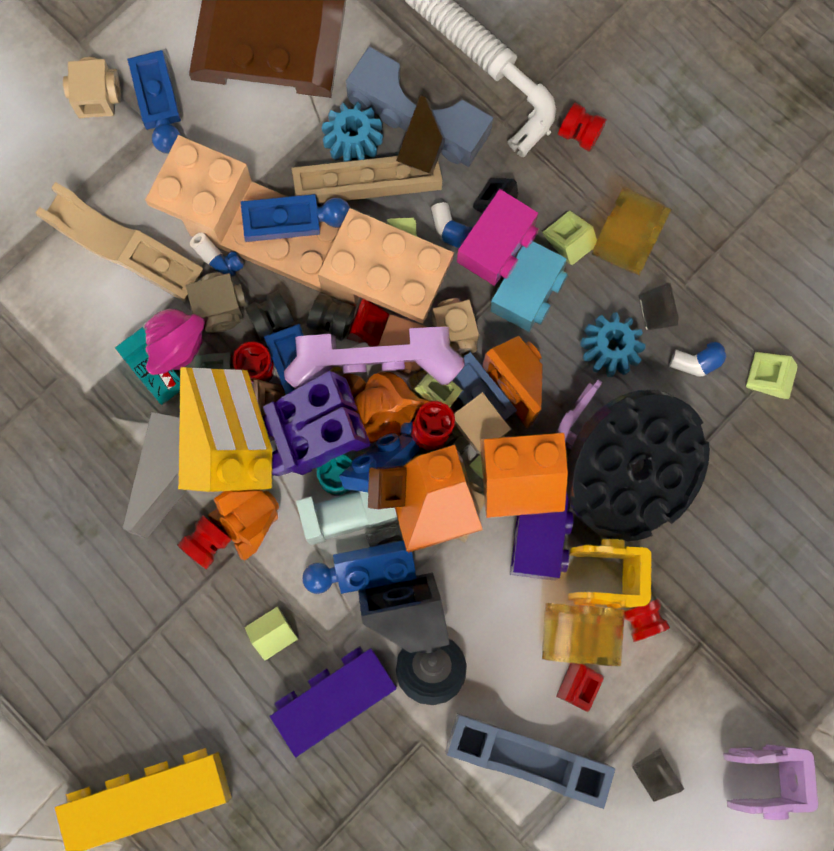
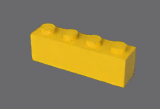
(142, 803)

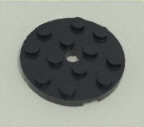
(622, 432)

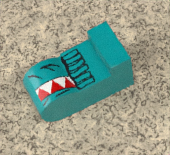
(134, 353)

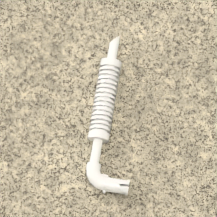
(496, 61)

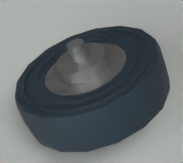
(432, 676)

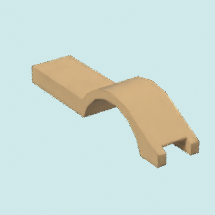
(120, 244)

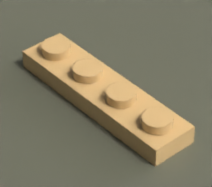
(363, 179)

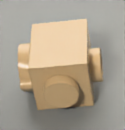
(92, 87)
(461, 324)

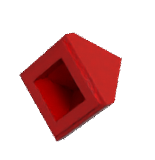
(368, 324)
(580, 686)

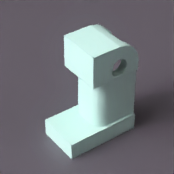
(340, 516)

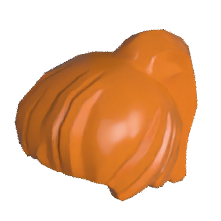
(386, 405)

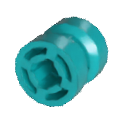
(331, 471)

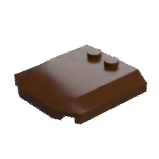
(269, 43)

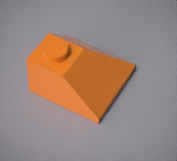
(518, 374)
(437, 500)

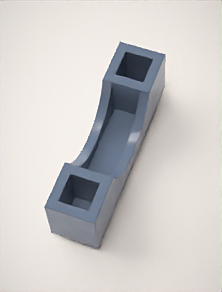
(377, 86)
(530, 760)

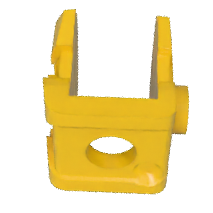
(635, 577)

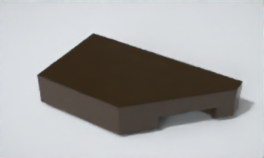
(422, 140)

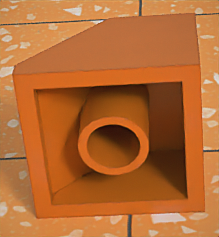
(524, 474)

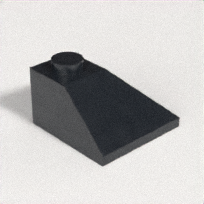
(407, 613)

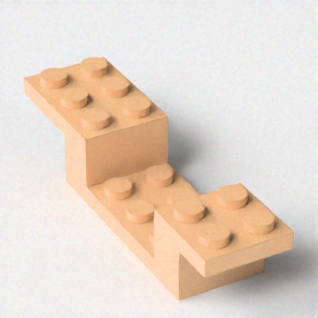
(344, 262)

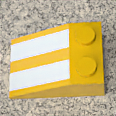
(221, 433)

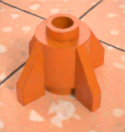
(245, 518)

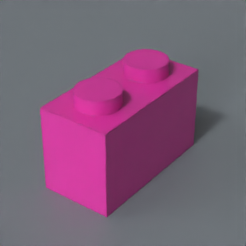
(498, 237)

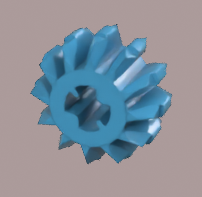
(338, 131)
(625, 352)

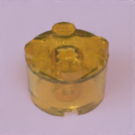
(631, 231)
(583, 634)

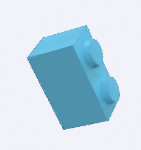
(525, 292)

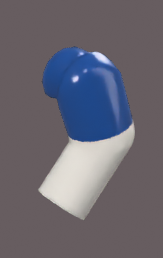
(447, 229)
(213, 256)
(701, 363)

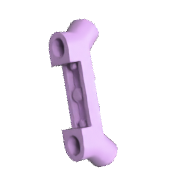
(427, 348)

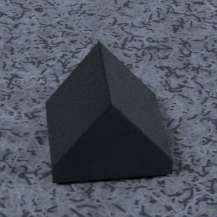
(491, 189)

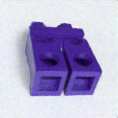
(314, 425)

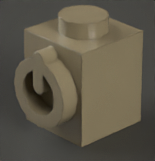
(217, 301)

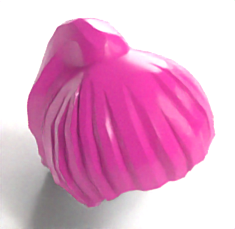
(172, 340)

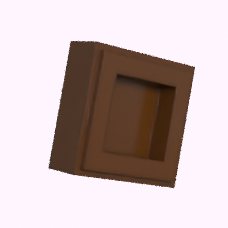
(387, 487)

